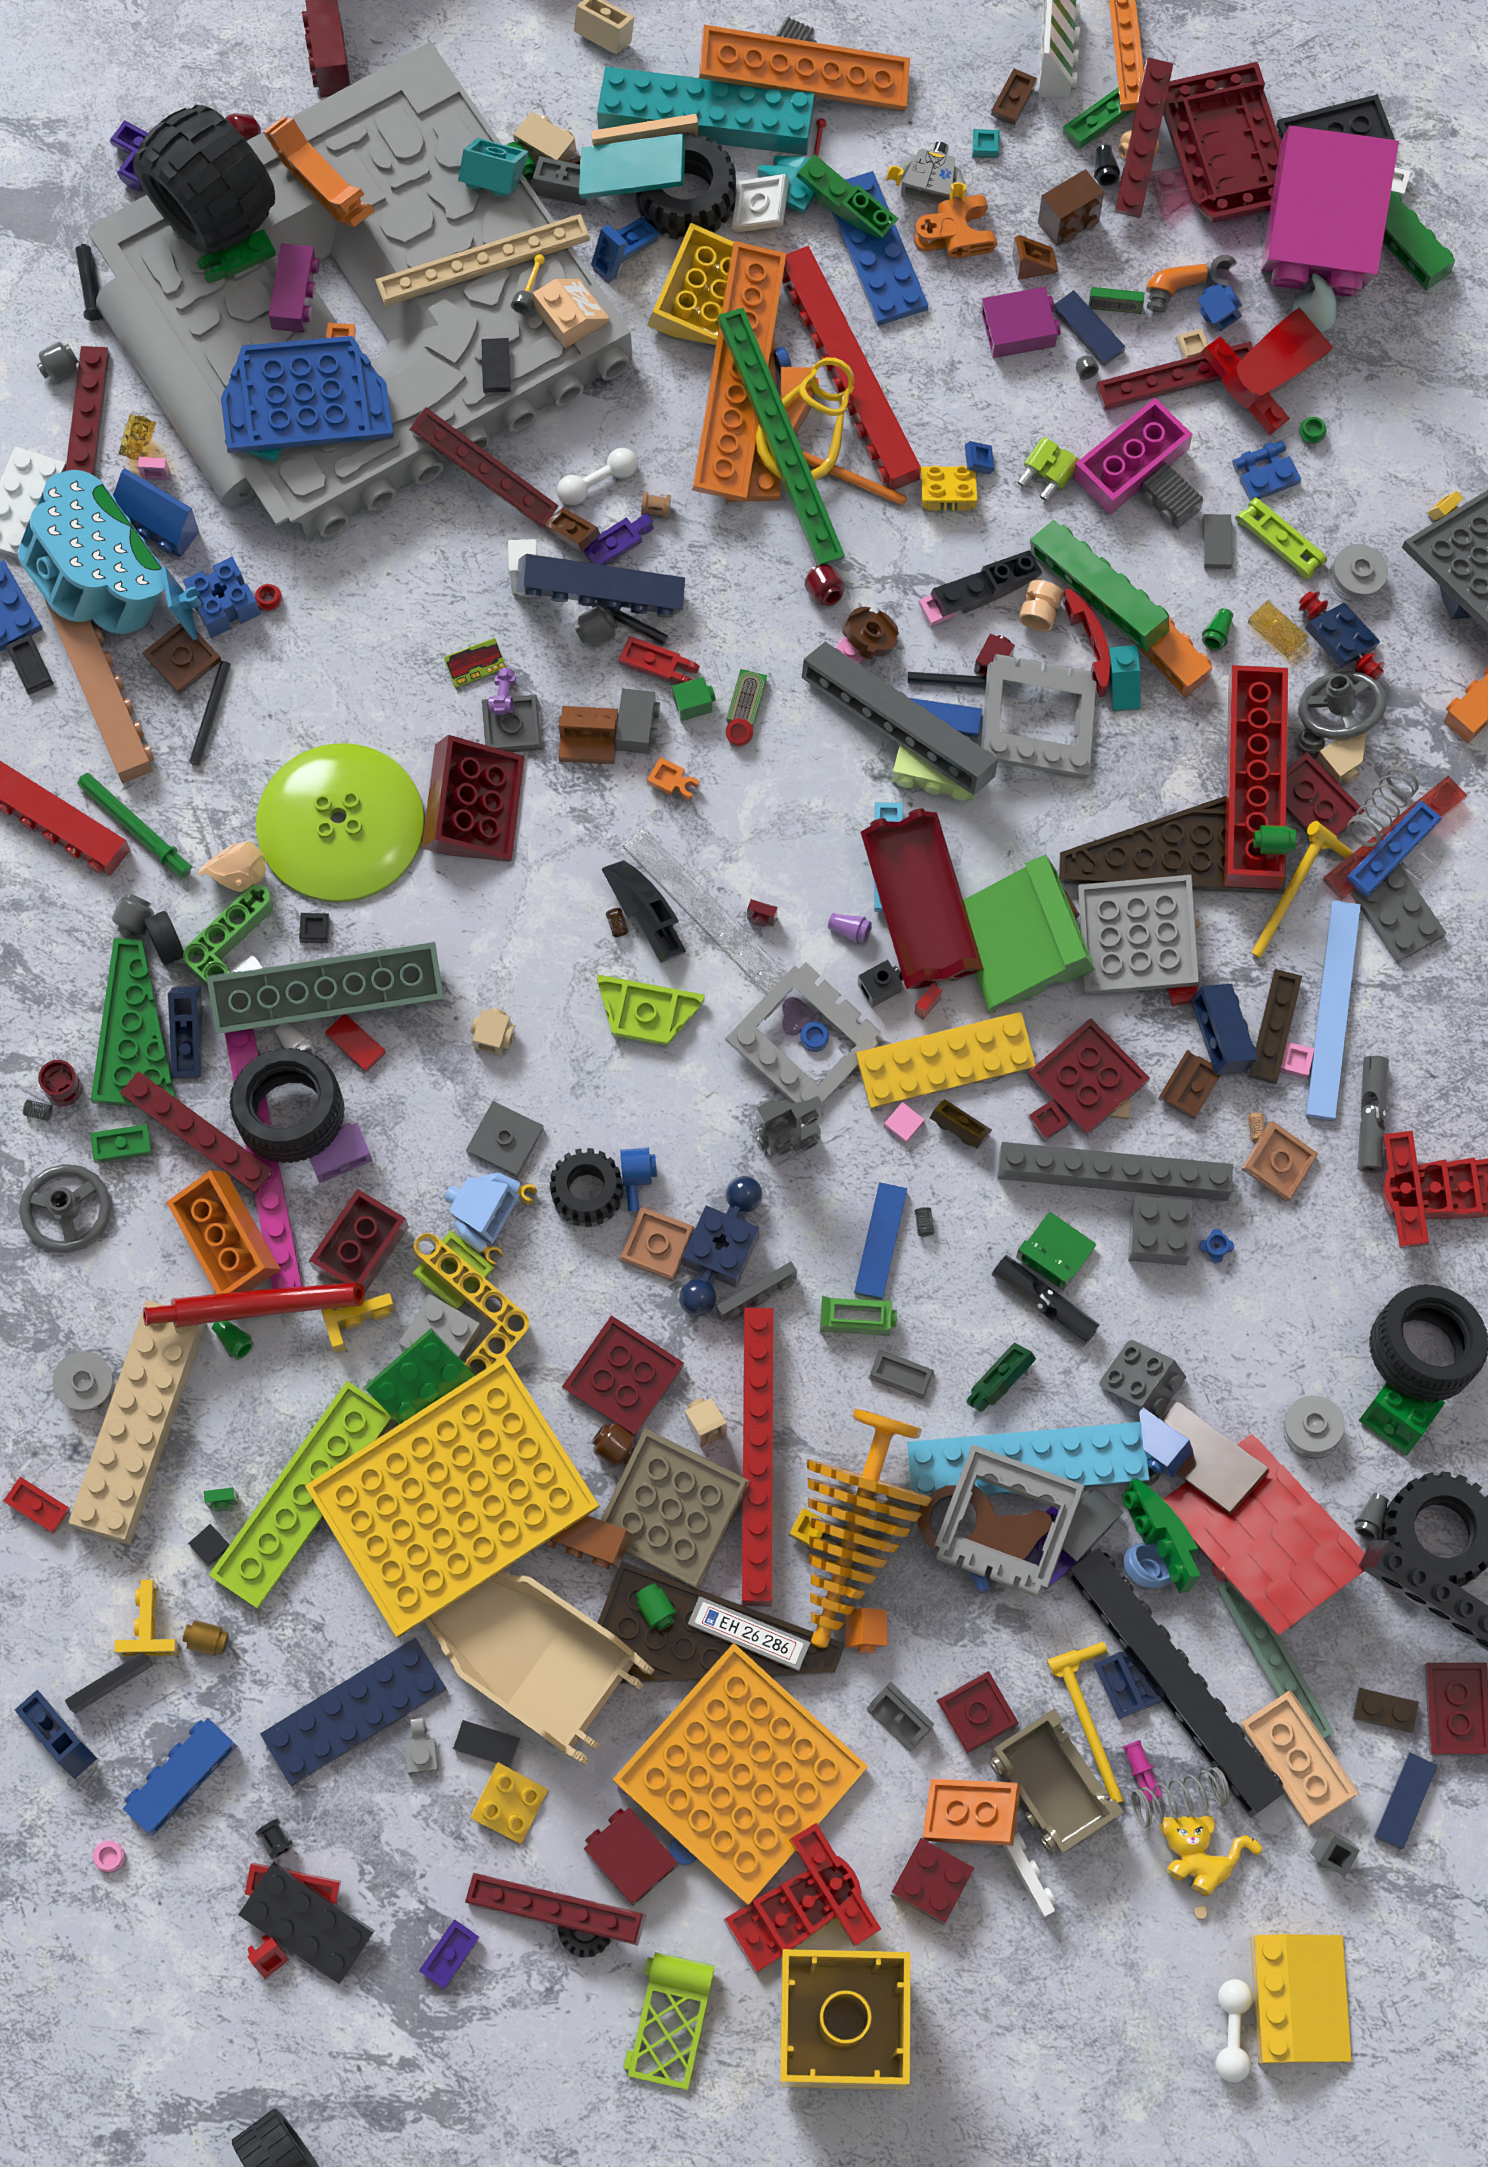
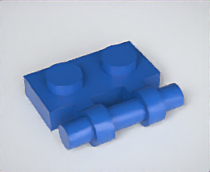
(1270, 478)

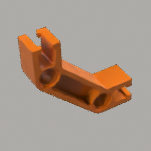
(316, 173)

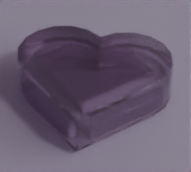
(796, 1016)

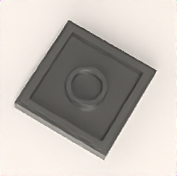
(515, 730)

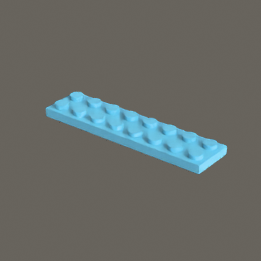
(1081, 1454)

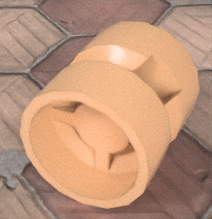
(1040, 605)

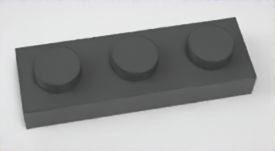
(757, 1292)

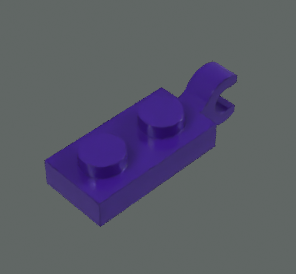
(618, 540)

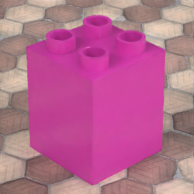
(1328, 209)

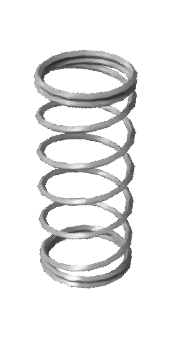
(1402, 793)
(1212, 1781)

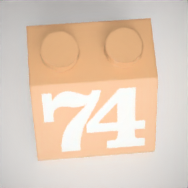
(569, 310)

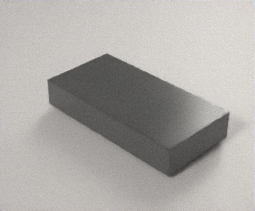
(1217, 541)
(901, 1374)

